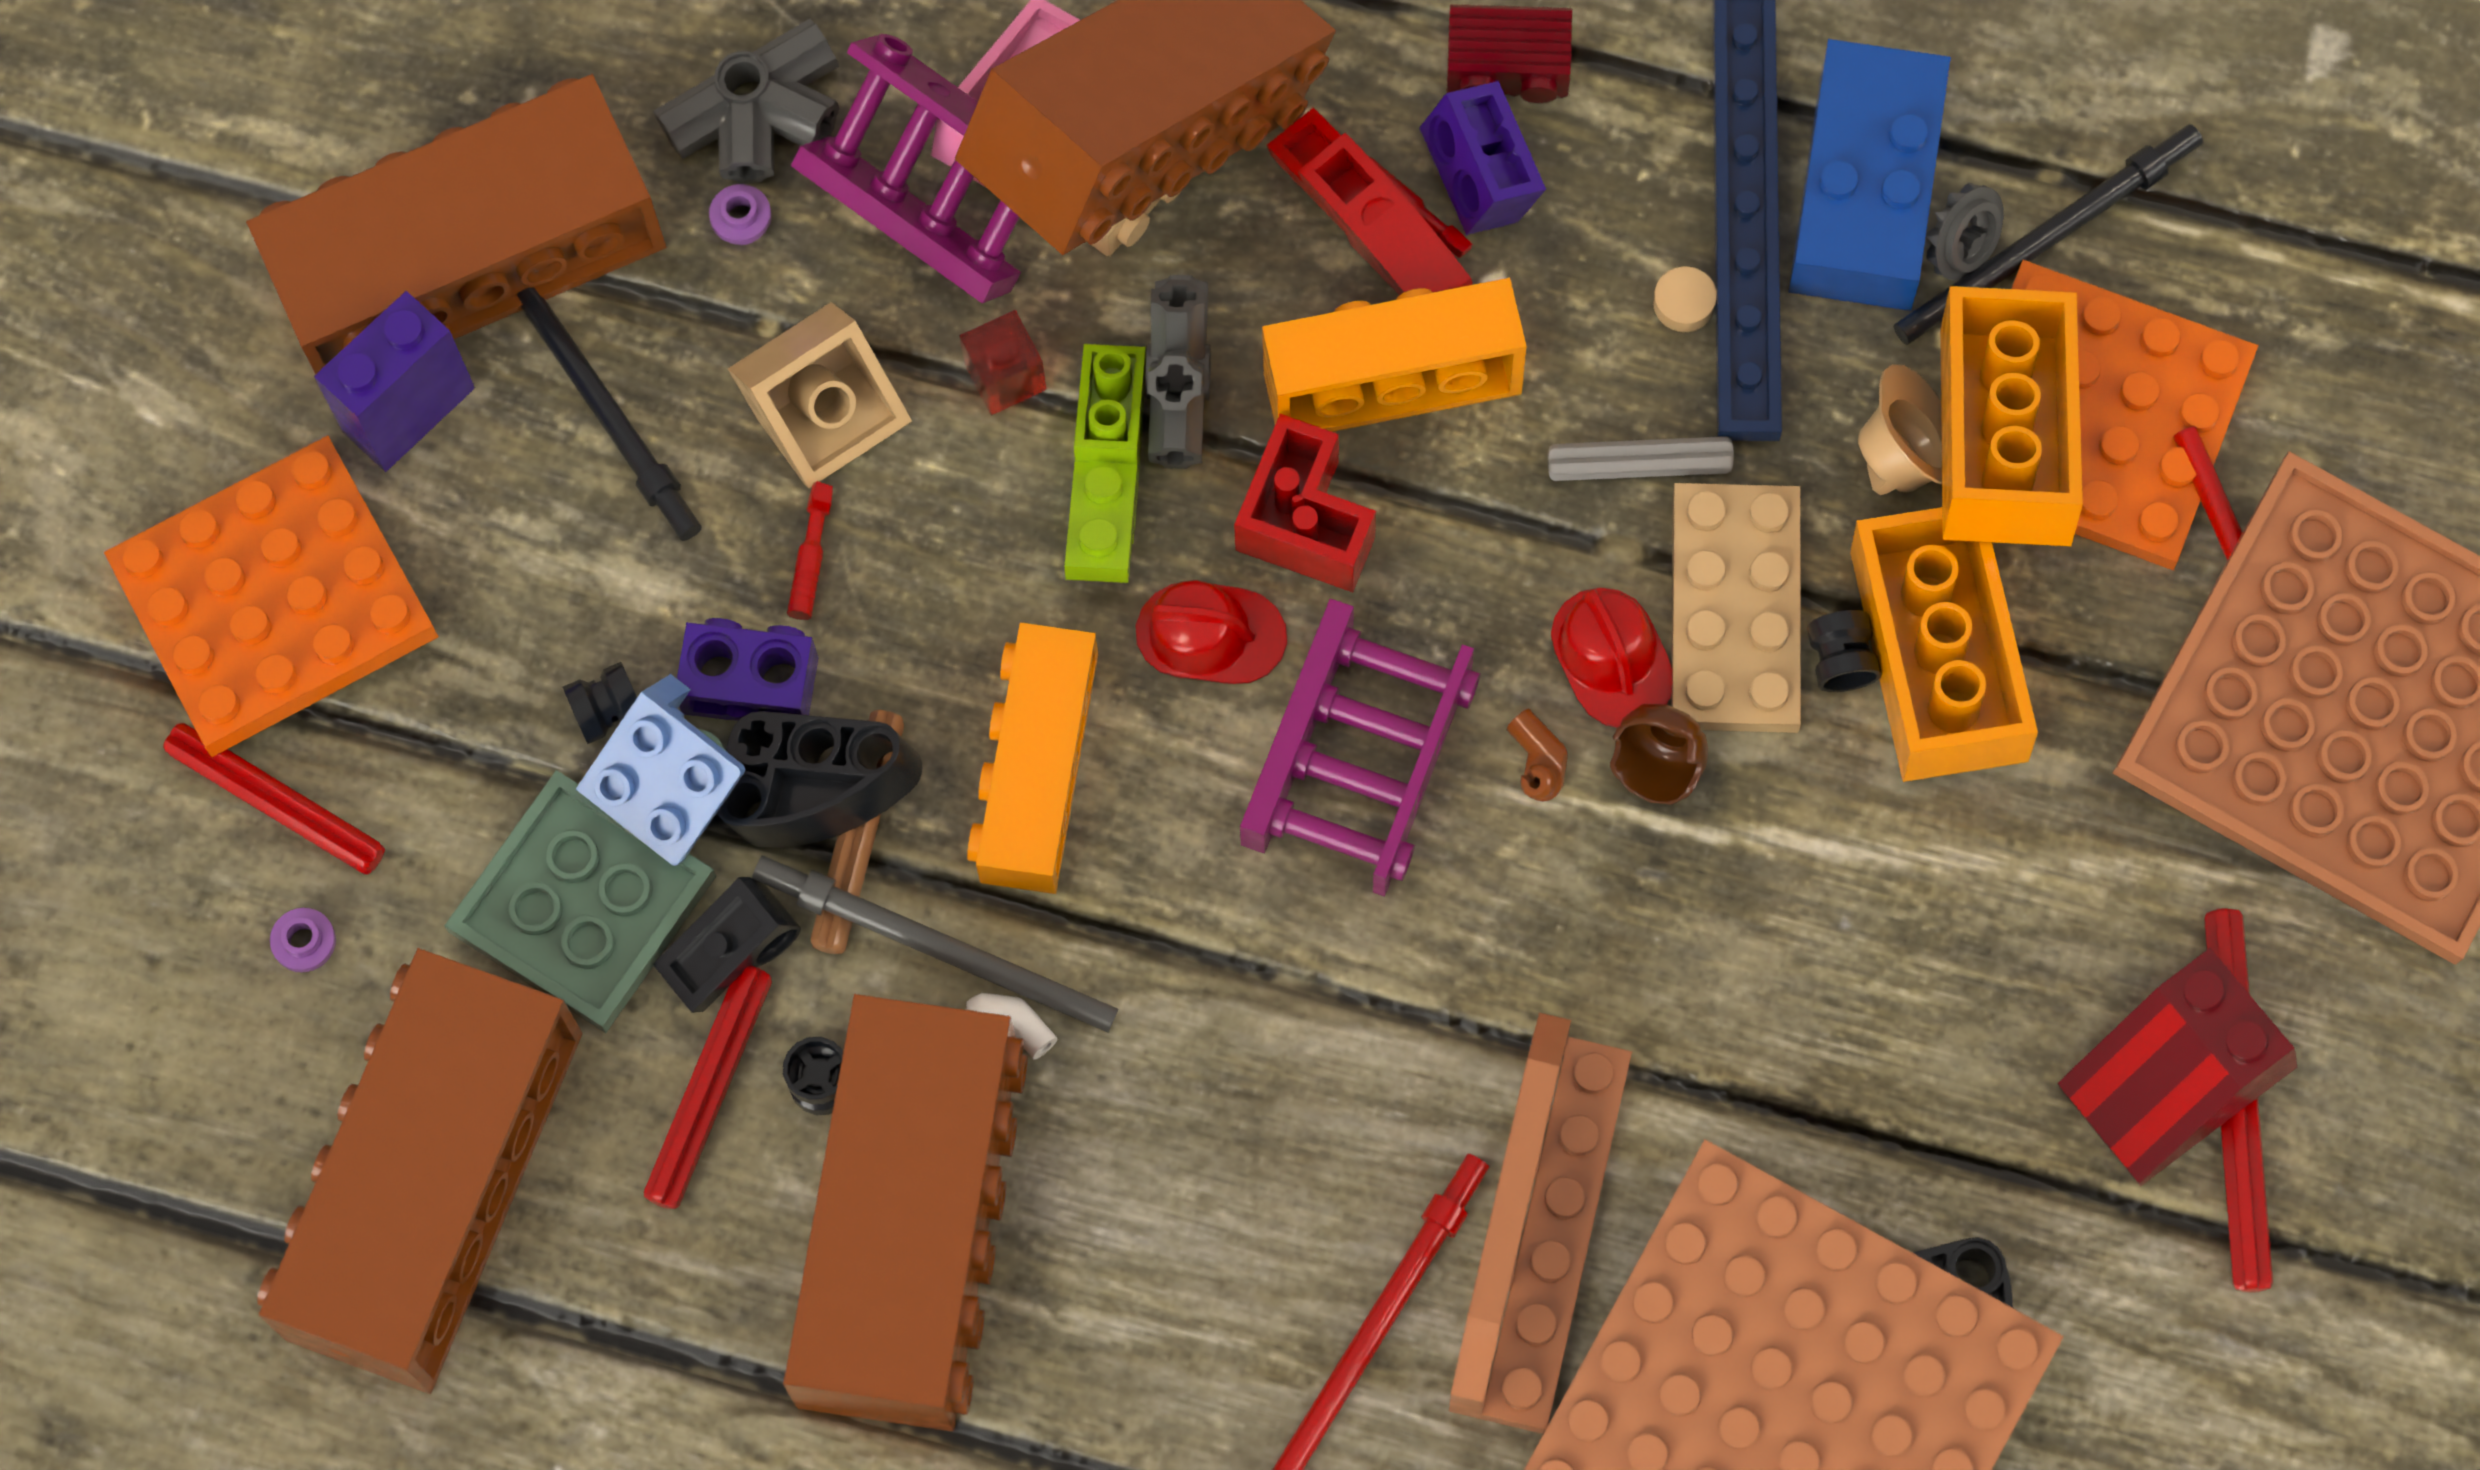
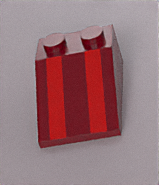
(2178, 1067)

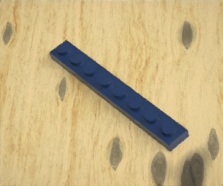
(1746, 221)

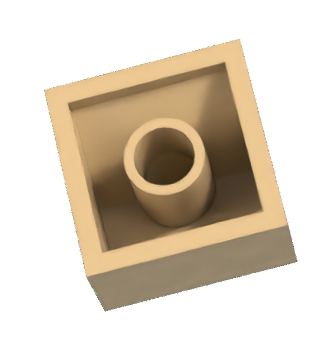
(820, 394)

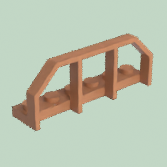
(1555, 1230)

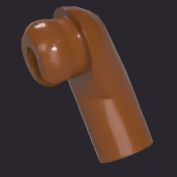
(1545, 758)

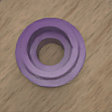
(745, 229)
(315, 952)

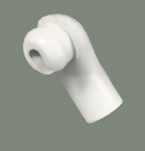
(1026, 1023)

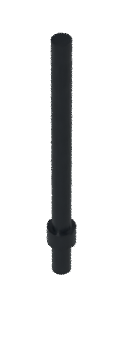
(2141, 170)
(654, 479)

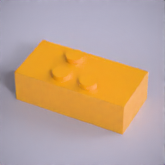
(1396, 357)
(2010, 416)
(1942, 647)

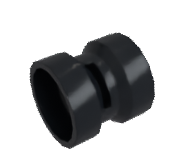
(1844, 651)
(601, 702)
(813, 1063)

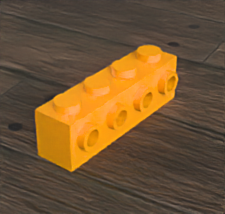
(1035, 758)

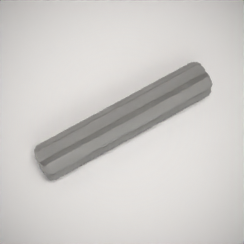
(1640, 458)

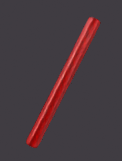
(2242, 1137)

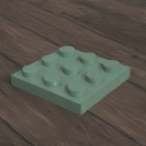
(578, 904)

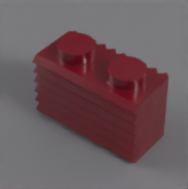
(1512, 45)

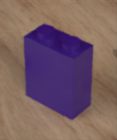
(395, 381)

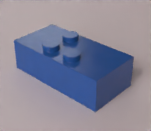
(1870, 175)

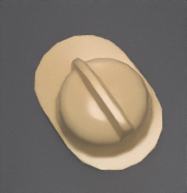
(1903, 434)

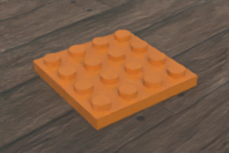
(2138, 387)
(270, 596)

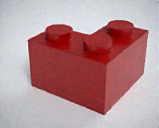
(1294, 519)

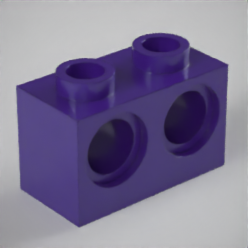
(1482, 158)
(742, 685)

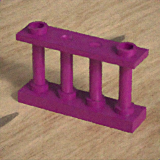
(885, 196)
(1318, 700)

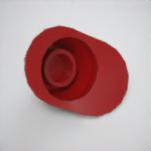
(1211, 633)
(1611, 654)

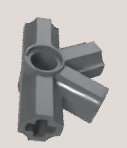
(749, 121)
(1178, 371)

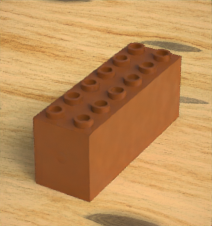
(1138, 107)
(463, 222)
(420, 1170)
(906, 1214)

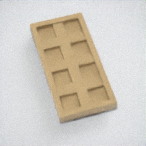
(1737, 606)

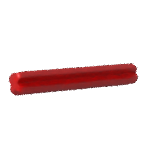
(276, 800)
(707, 1088)

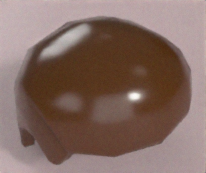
(1659, 753)

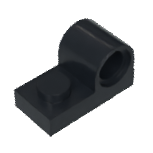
(735, 932)

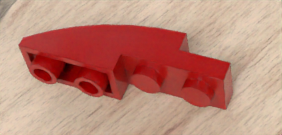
(1366, 206)

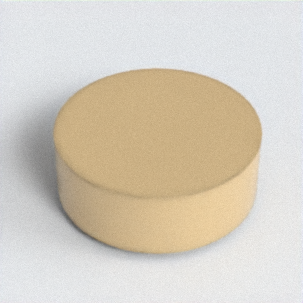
(1685, 299)

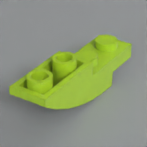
(1106, 463)

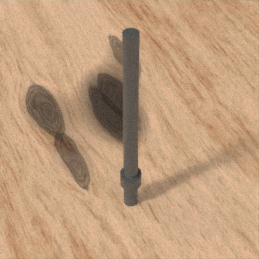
(818, 893)

